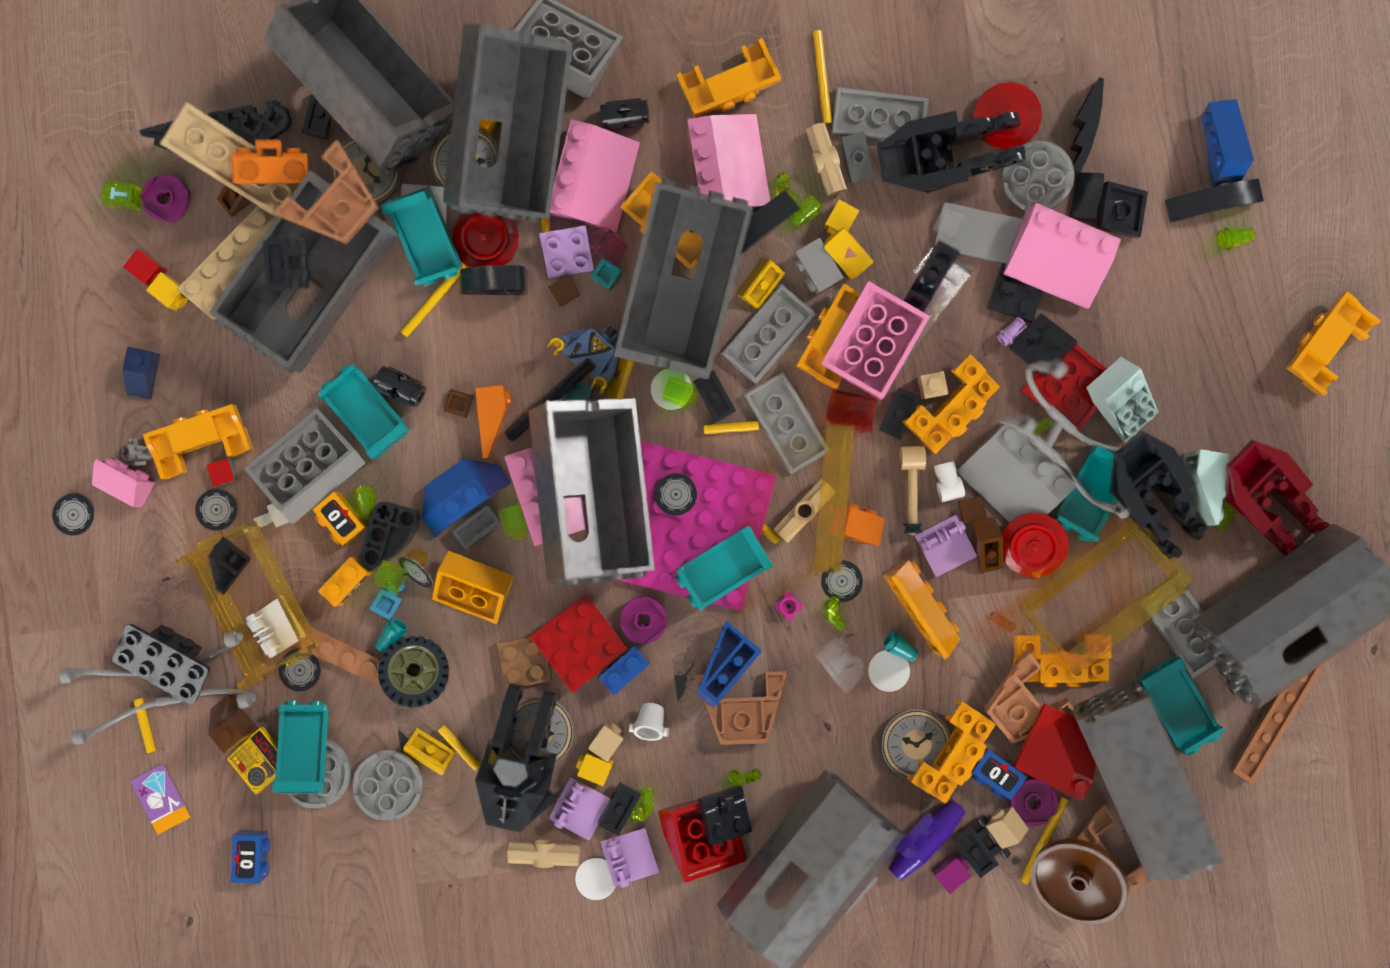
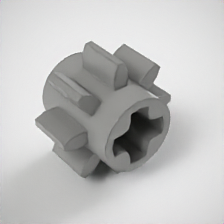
(136, 452)

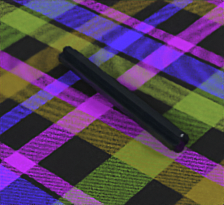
(553, 395)

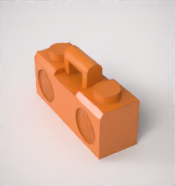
(259, 168)

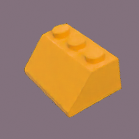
(472, 587)

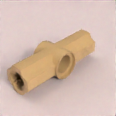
(825, 159)
(793, 522)
(543, 853)

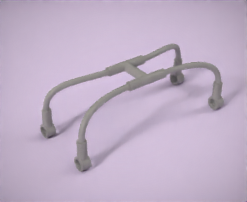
(1027, 425)
(244, 698)

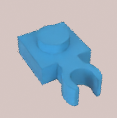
(387, 603)

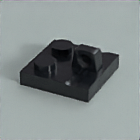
(1121, 209)
(1014, 297)
(1043, 342)
(724, 815)

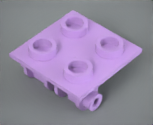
(566, 251)
(946, 545)
(579, 808)
(629, 857)

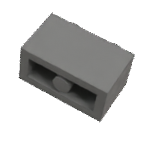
(817, 266)

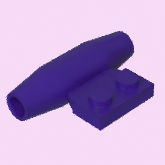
(925, 839)

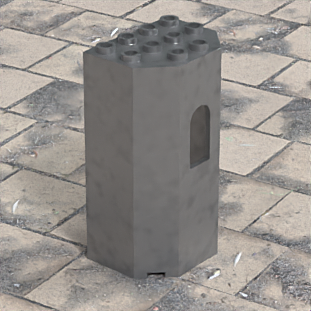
(362, 78)
(524, 87)
(261, 314)
(673, 317)
(594, 454)
(1322, 582)
(1147, 783)
(840, 848)

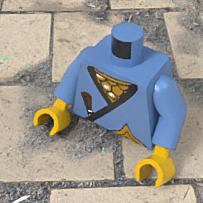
(589, 344)

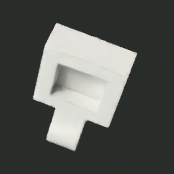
(273, 516)

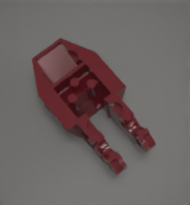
(1266, 470)

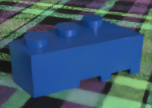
(1226, 142)
(727, 663)

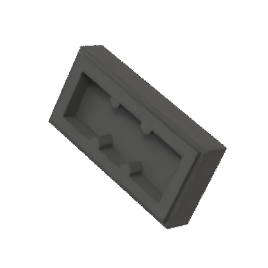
(857, 157)
(476, 527)

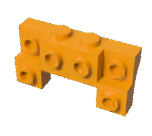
(730, 86)
(638, 208)
(823, 337)
(1326, 338)
(957, 410)
(194, 433)
(1053, 667)
(958, 754)

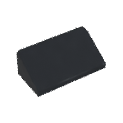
(1087, 196)

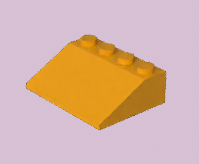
(922, 607)

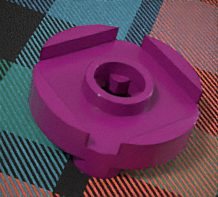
(178, 203)
(644, 606)
(1043, 810)

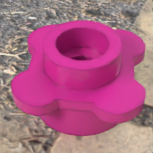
(788, 612)

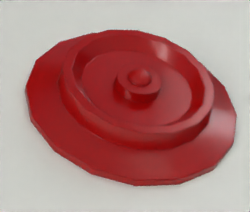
(1011, 98)
(485, 239)
(1034, 545)

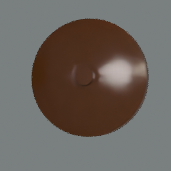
(1080, 881)

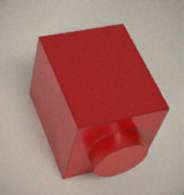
(144, 267)

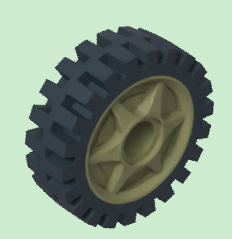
(413, 653)

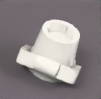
(650, 723)

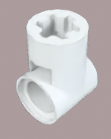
(948, 485)

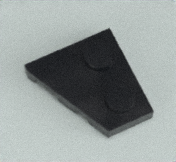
(226, 564)

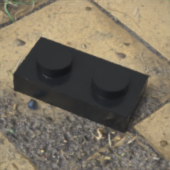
(317, 120)
(714, 396)
(899, 409)
(619, 808)

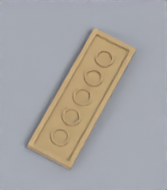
(208, 148)
(221, 266)

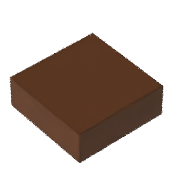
(564, 290)
(458, 403)
(972, 509)

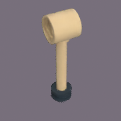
(912, 459)

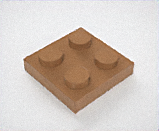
(522, 663)

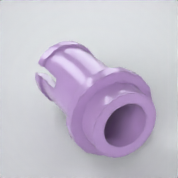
(1011, 331)

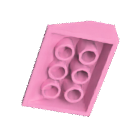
(729, 157)
(593, 176)
(1061, 255)
(875, 340)
(524, 480)

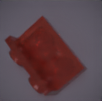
(851, 410)

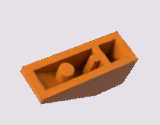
(492, 411)

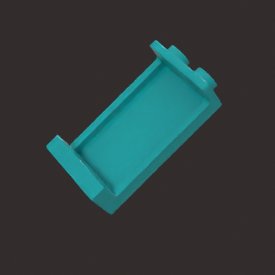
(423, 236)
(364, 411)
(1075, 510)
(723, 568)
(1180, 706)
(301, 748)

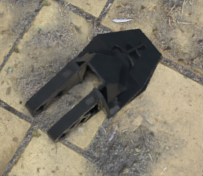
(238, 121)
(922, 155)
(1155, 465)
(511, 788)

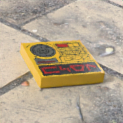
(256, 760)

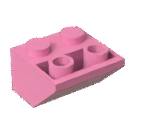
(121, 482)

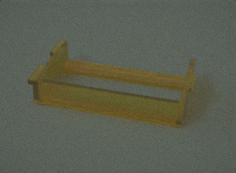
(833, 498)
(228, 615)
(1127, 620)

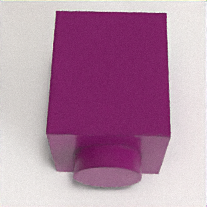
(952, 872)

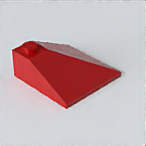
(1058, 753)
(688, 843)

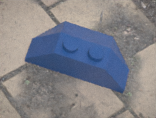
(460, 493)

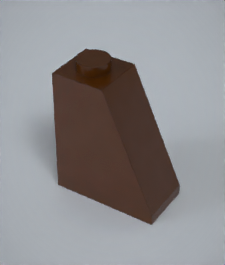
(229, 724)

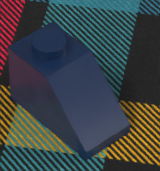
(140, 372)

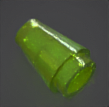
(808, 210)
(1234, 237)
(365, 500)

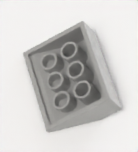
(591, 47)
(304, 466)
(1015, 475)

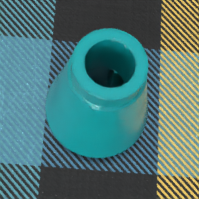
(391, 632)
(898, 645)

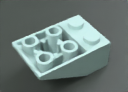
(1123, 398)
(1209, 475)

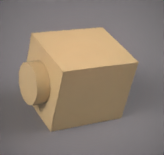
(932, 385)
(607, 741)
(1006, 827)

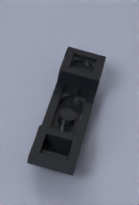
(1214, 199)
(931, 275)

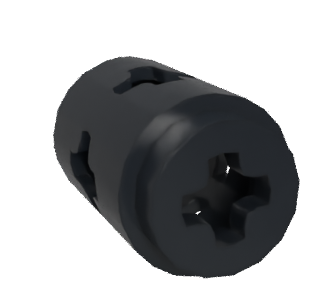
(613, 110)
(410, 391)

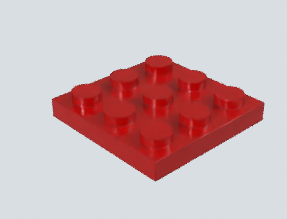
(1070, 391)
(578, 643)

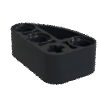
(494, 280)
(396, 533)

